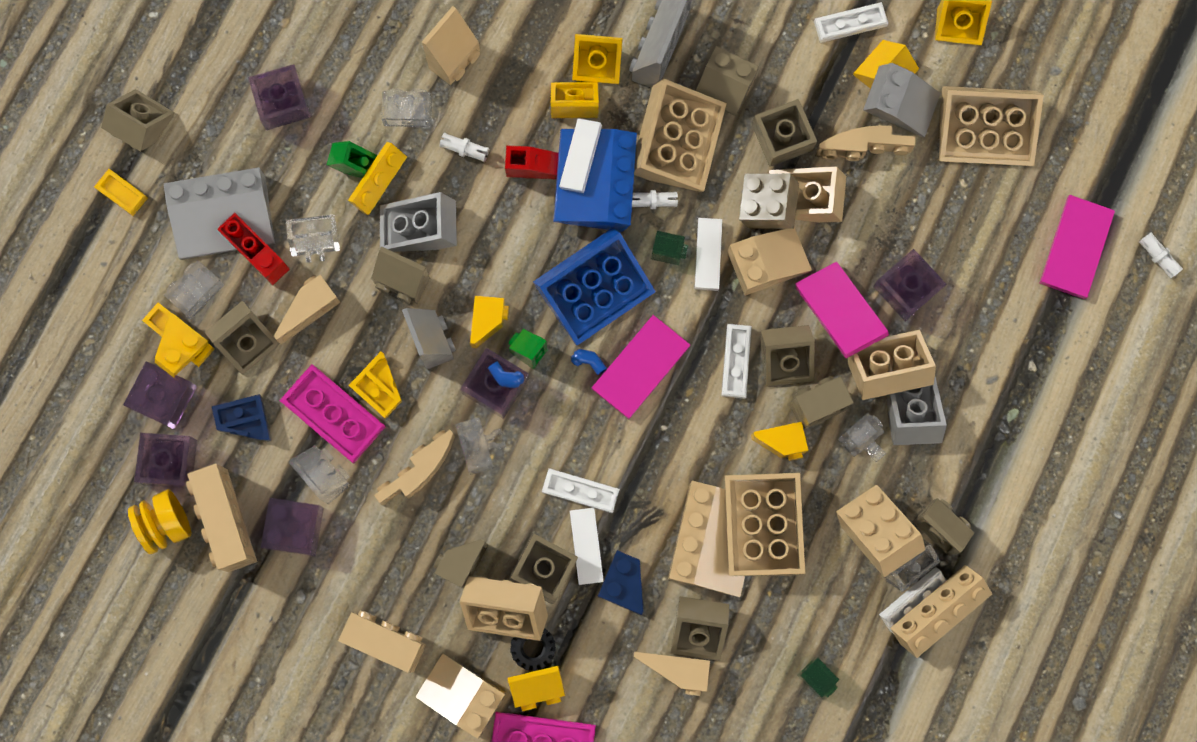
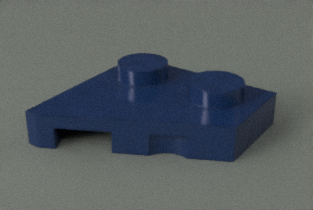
(243, 418)
(624, 583)

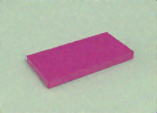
(1077, 247)
(841, 309)
(640, 367)
(332, 413)
(525, 728)

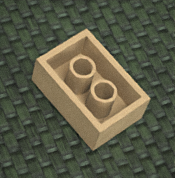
(893, 365)
(880, 530)
(504, 608)
(383, 641)

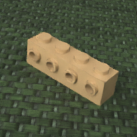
(941, 611)

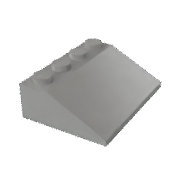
(660, 41)
(205, 203)

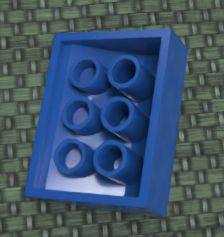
(609, 184)
(594, 286)

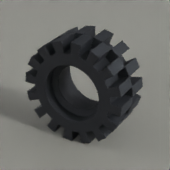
(539, 662)

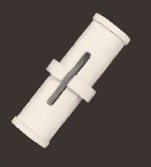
(464, 147)
(655, 199)
(1160, 255)

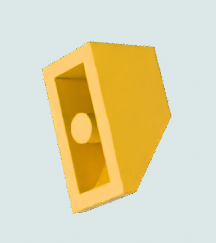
(487, 318)
(783, 440)

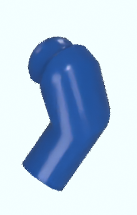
(588, 357)
(506, 379)

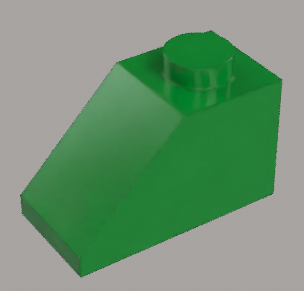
(350, 158)
(528, 347)

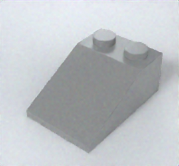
(902, 99)
(419, 223)
(429, 336)
(916, 416)

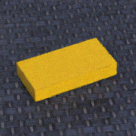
(121, 192)

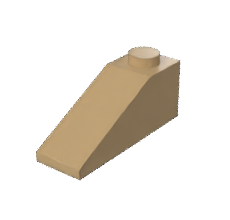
(309, 304)
(683, 672)

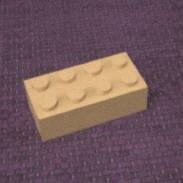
(221, 518)

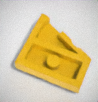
(178, 346)
(377, 386)

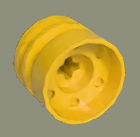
(153, 524)

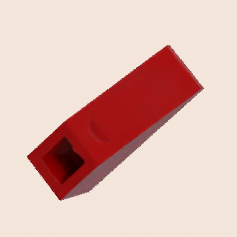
(530, 162)
(253, 249)

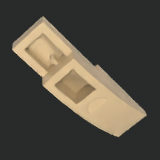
(855, 143)
(426, 461)

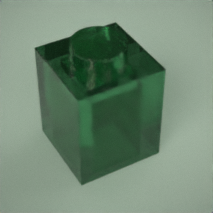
(669, 248)
(819, 678)

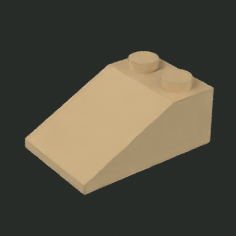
(450, 47)
(819, 193)
(768, 259)
(460, 695)

